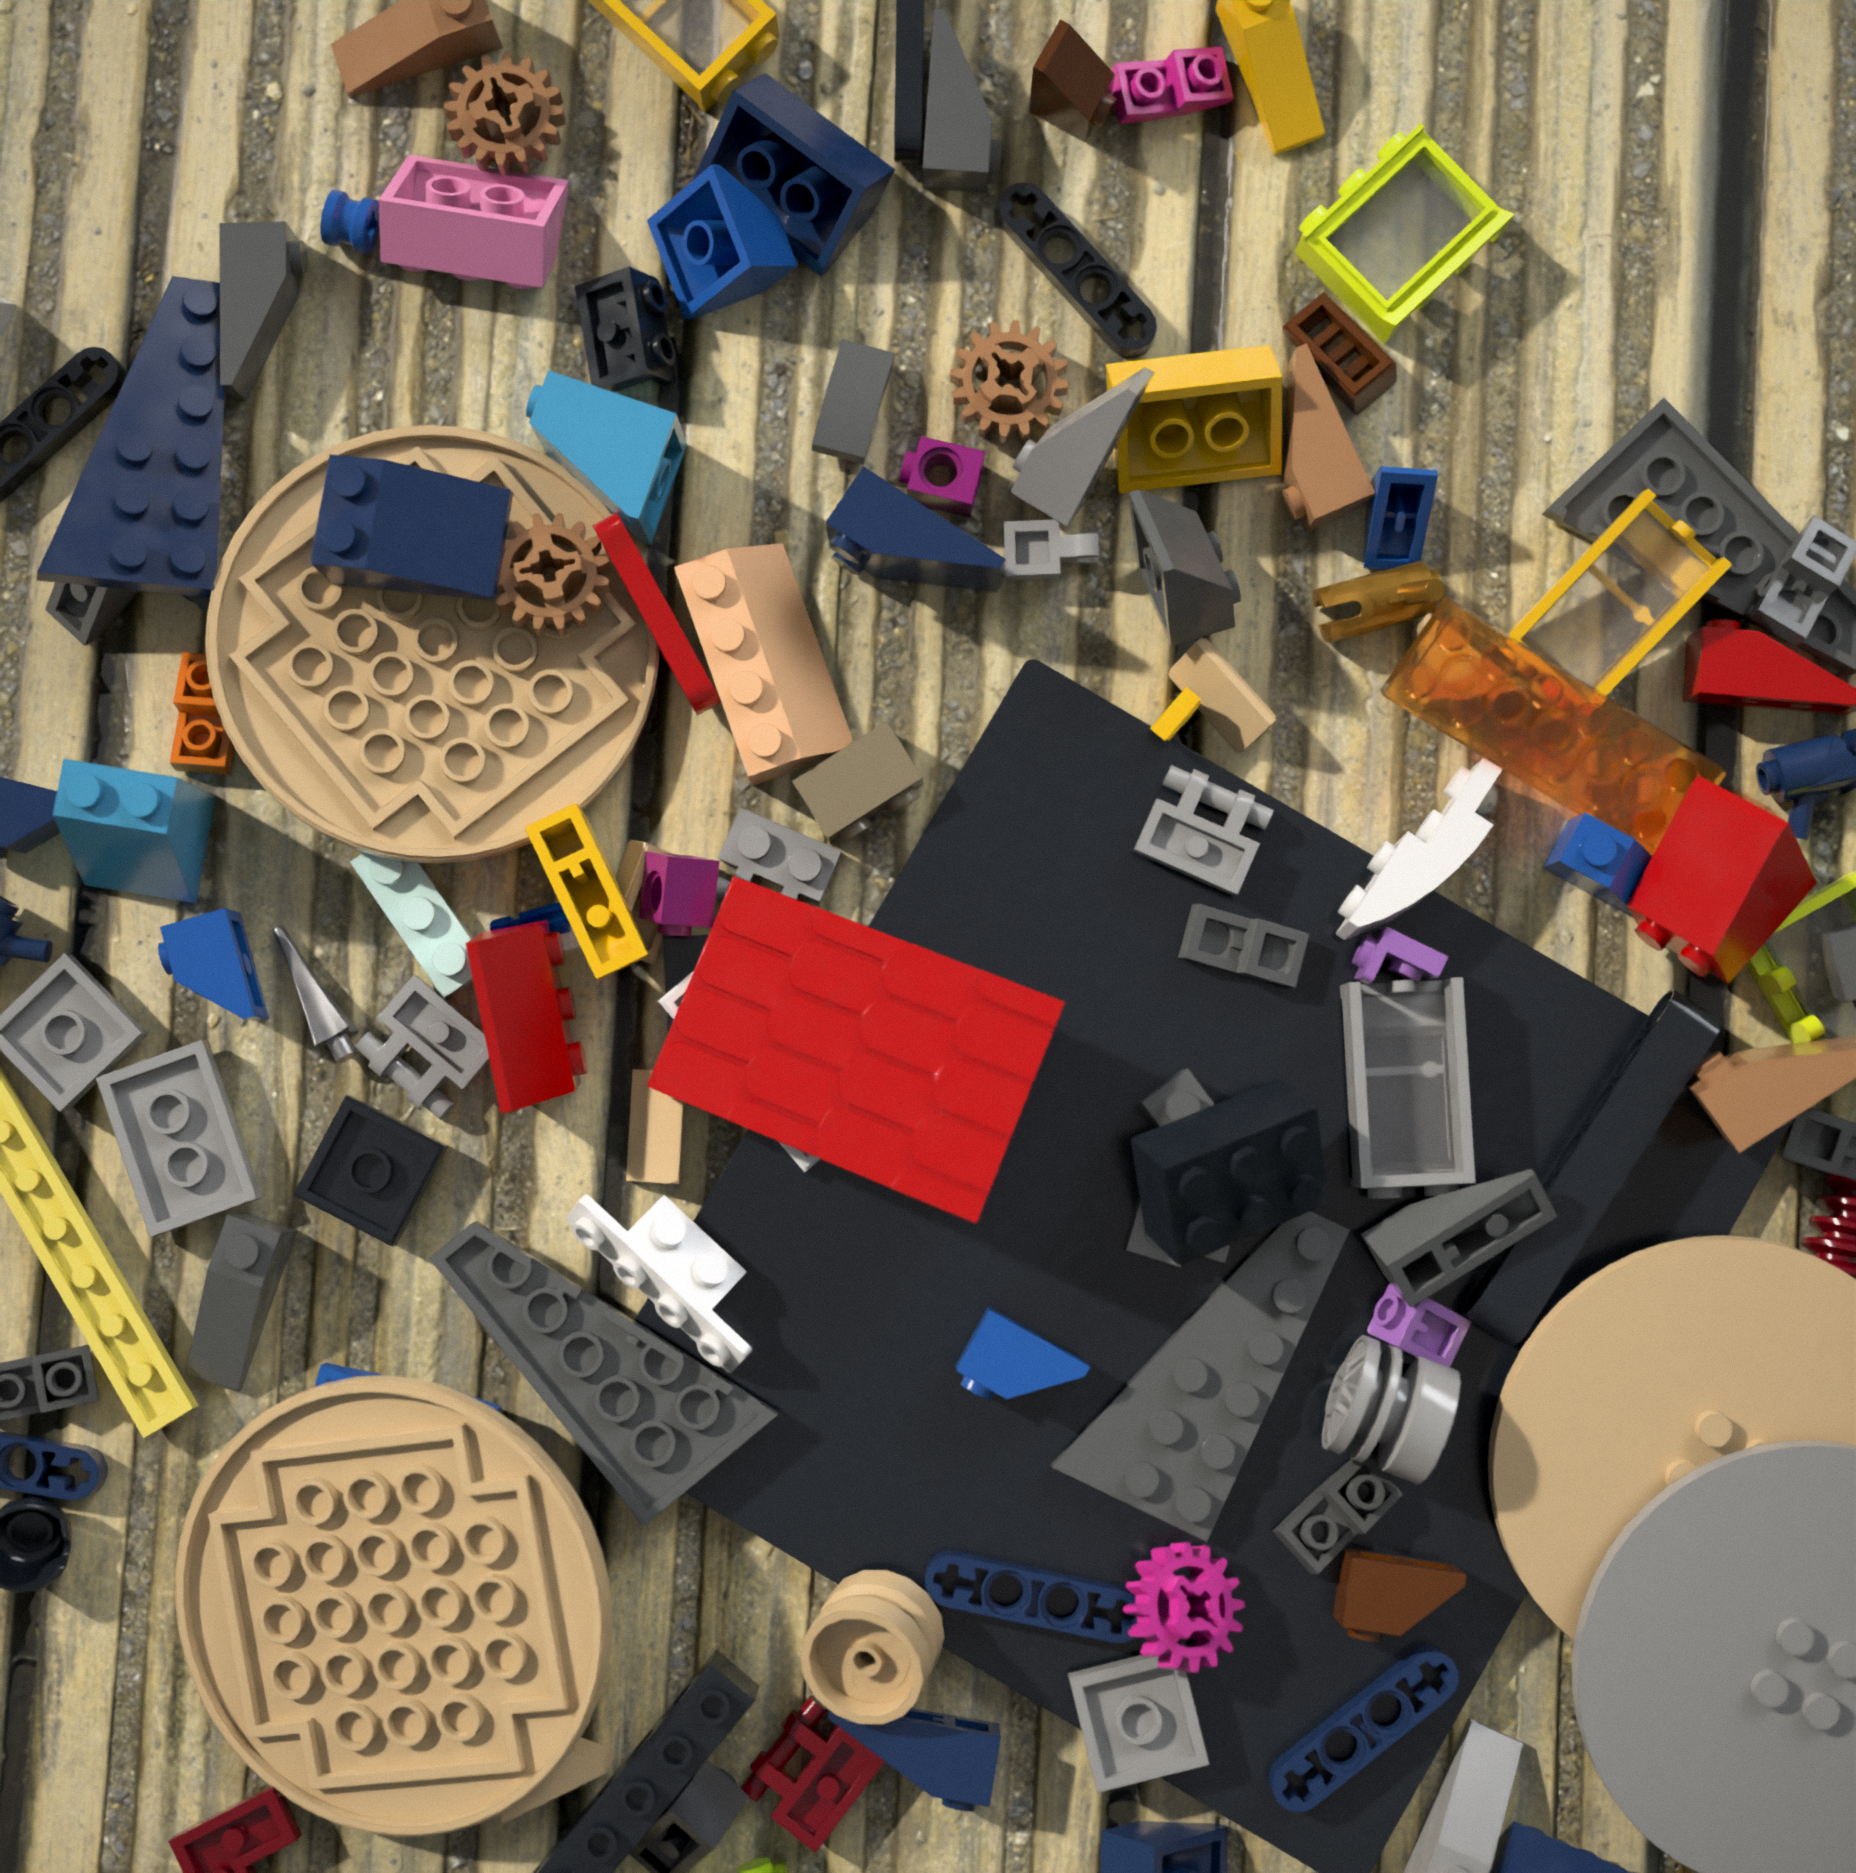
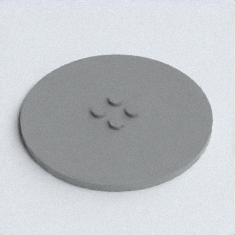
(1728, 1663)

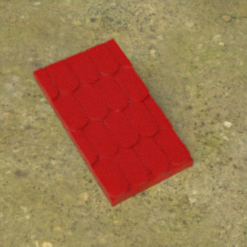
(856, 1047)

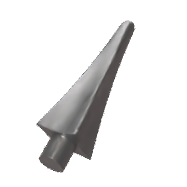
(325, 1018)

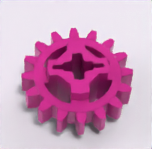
(1183, 1607)

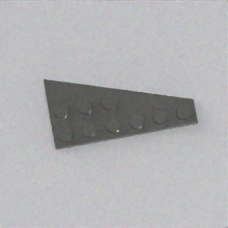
(1721, 508)
(621, 1391)
(1198, 1402)

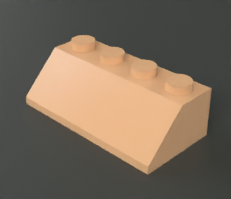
(764, 659)

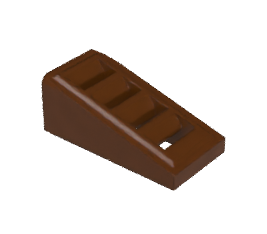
(1372, 385)

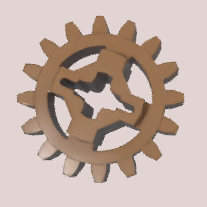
(530, 104)
(1025, 366)
(570, 568)

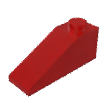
(1758, 672)

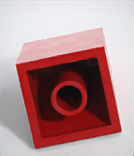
(1719, 882)

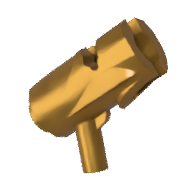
(1385, 599)

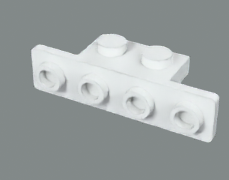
(673, 1267)

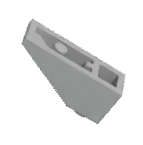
(1071, 455)
(1469, 1804)

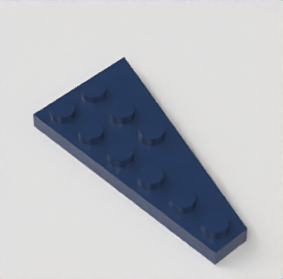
(154, 477)

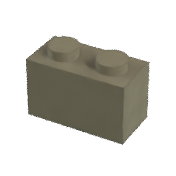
(859, 784)

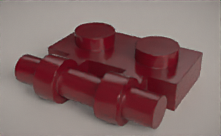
(825, 1787)

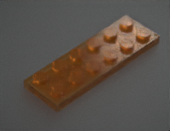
(1545, 725)

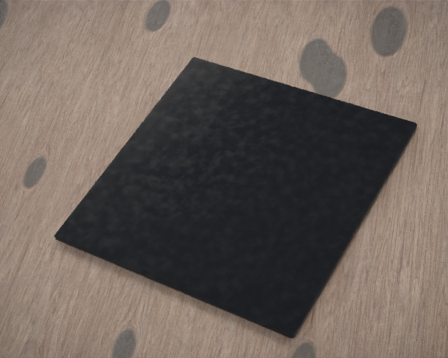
(873, 1294)

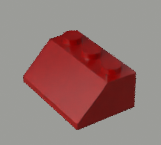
(526, 1014)

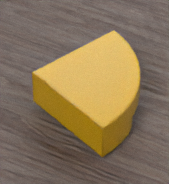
(1176, 714)

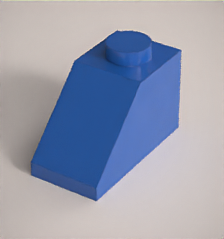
(1598, 860)
(214, 961)
(1014, 1359)

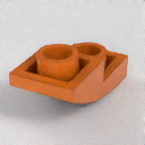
(199, 736)

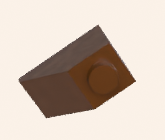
(1071, 84)
(1390, 1592)

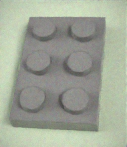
(178, 1138)

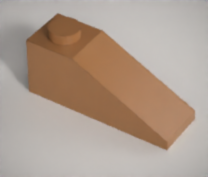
(412, 41)
(1320, 463)

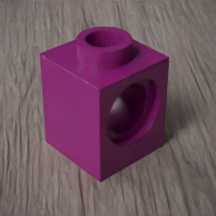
(963, 461)
(678, 892)

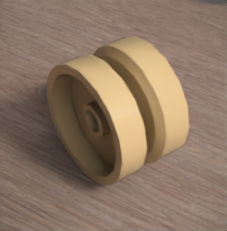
(872, 1647)

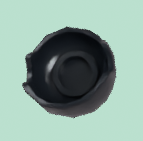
(32, 1544)

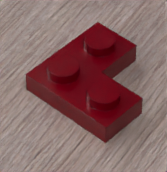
(237, 1835)

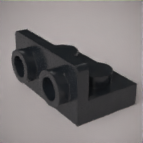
(625, 330)

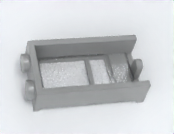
(1408, 1086)

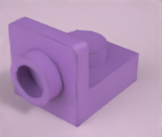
(1407, 957)
(1421, 1330)

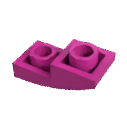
(1171, 87)

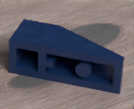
(937, 1752)

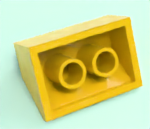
(1201, 420)

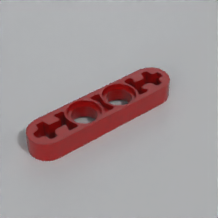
(657, 614)

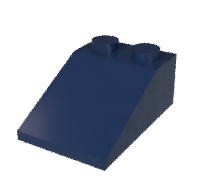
(410, 529)
(904, 541)

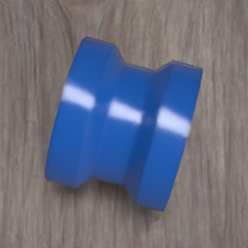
(350, 222)

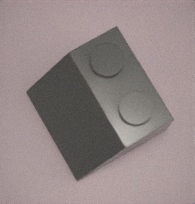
(1182, 569)

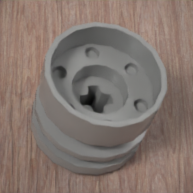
(1403, 1413)

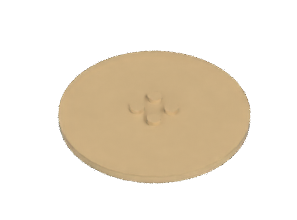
(418, 714)
(1652, 1377)
(393, 1605)

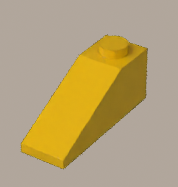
(1273, 69)
(587, 890)

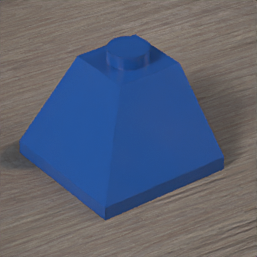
(719, 243)

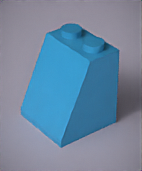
(612, 446)
(134, 829)

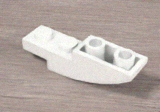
(1423, 860)

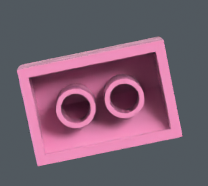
(472, 221)

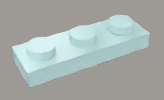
(420, 918)

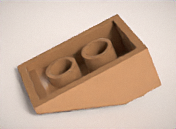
(1768, 1086)

